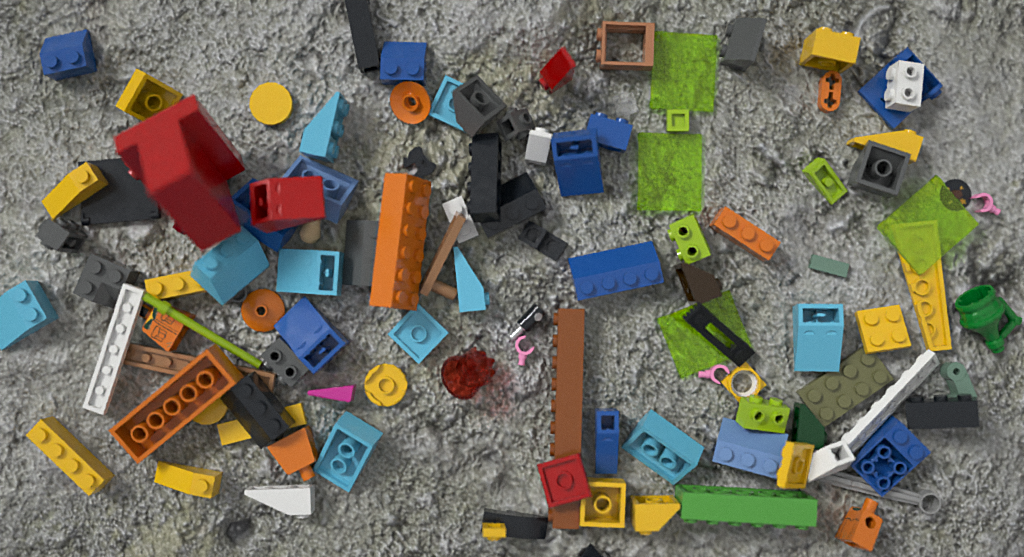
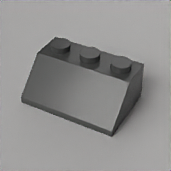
(360, 252)

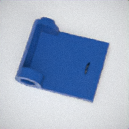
(875, 88)

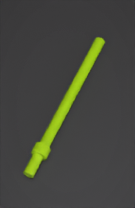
(165, 308)

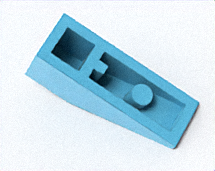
(470, 290)

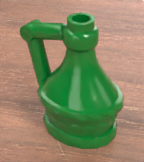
(981, 312)

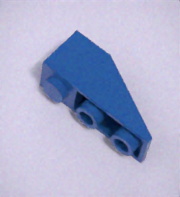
(606, 440)

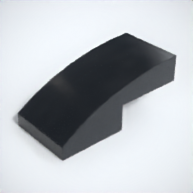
(543, 241)

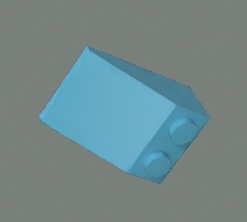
(23, 312)
(347, 451)

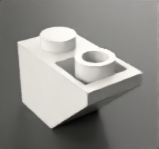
(538, 146)
(830, 460)

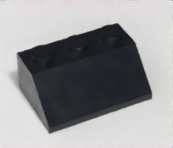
(518, 203)
(257, 409)

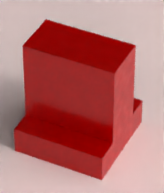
(186, 169)

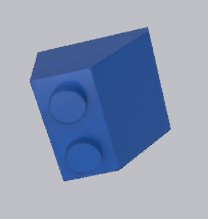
(68, 55)
(403, 62)

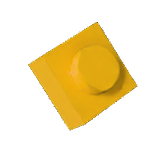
(493, 531)

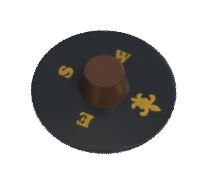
(959, 190)

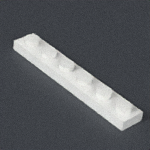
(114, 349)
(893, 398)

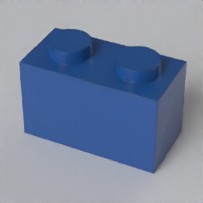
(611, 133)

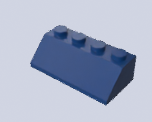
(615, 270)

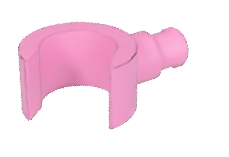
(988, 204)
(522, 354)
(709, 374)

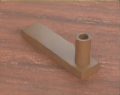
(429, 281)

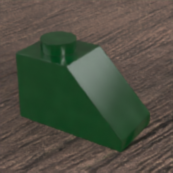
(807, 427)

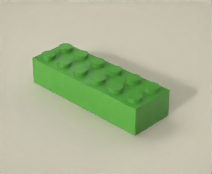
(746, 505)

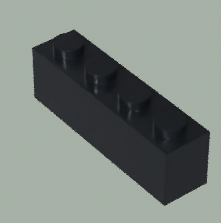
(485, 178)

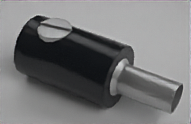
(528, 321)

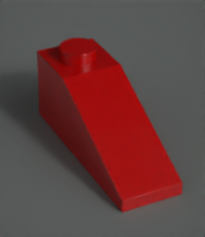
(557, 71)

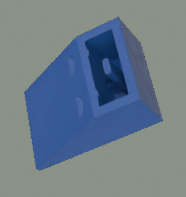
(577, 162)
(310, 335)
(889, 456)

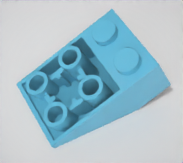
(323, 132)
(310, 271)
(817, 337)

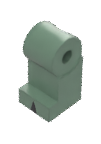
(957, 379)

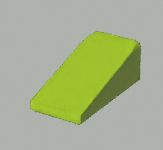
(825, 180)

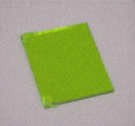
(683, 71)
(669, 172)
(927, 225)
(688, 347)

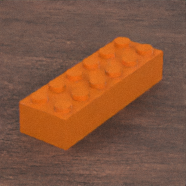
(400, 241)
(176, 403)

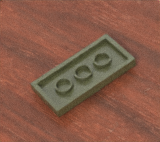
(838, 392)

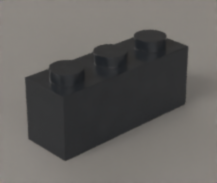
(942, 412)

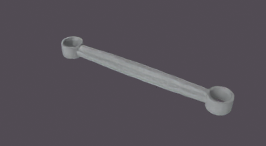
(858, 484)

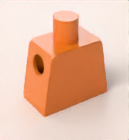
(296, 453)

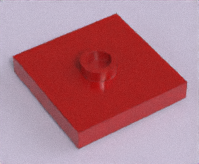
(564, 480)

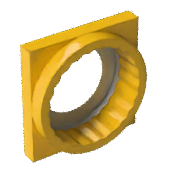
(757, 383)

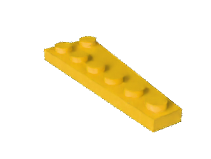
(929, 304)

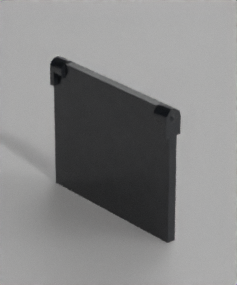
(120, 200)

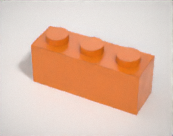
(744, 234)

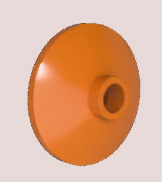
(403, 107)
(273, 307)

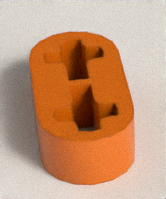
(835, 91)

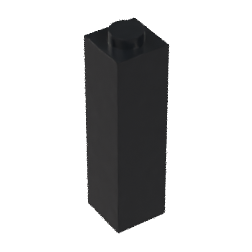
(363, 35)

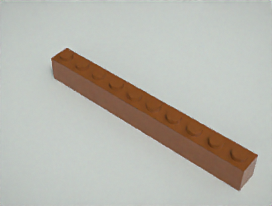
(567, 401)

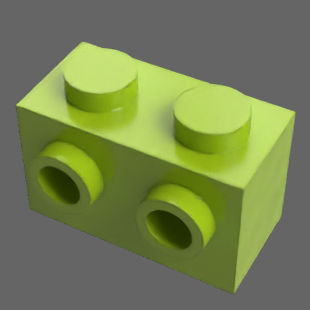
(692, 238)
(762, 414)

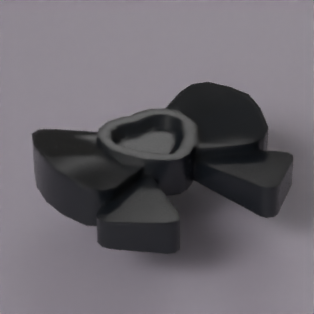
(416, 156)

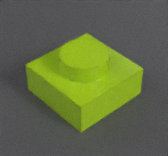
(677, 120)

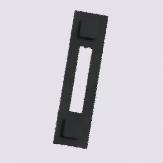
(701, 317)

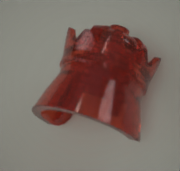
(467, 373)

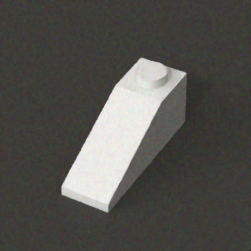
(289, 499)

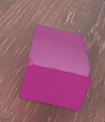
(341, 393)

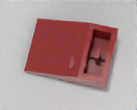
(286, 202)

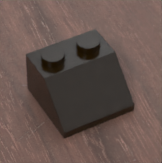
(698, 284)

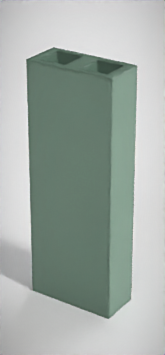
(828, 266)

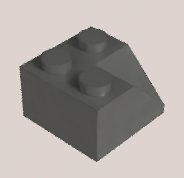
(103, 280)

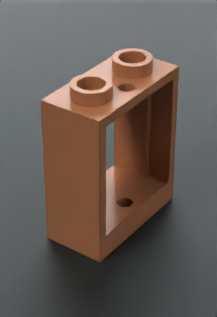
(644, 28)

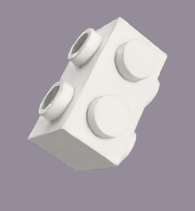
(904, 86)

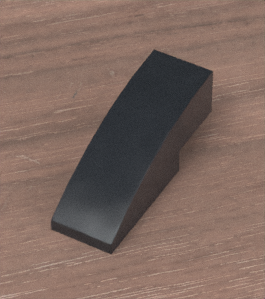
(517, 523)

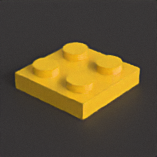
(882, 329)
(795, 465)

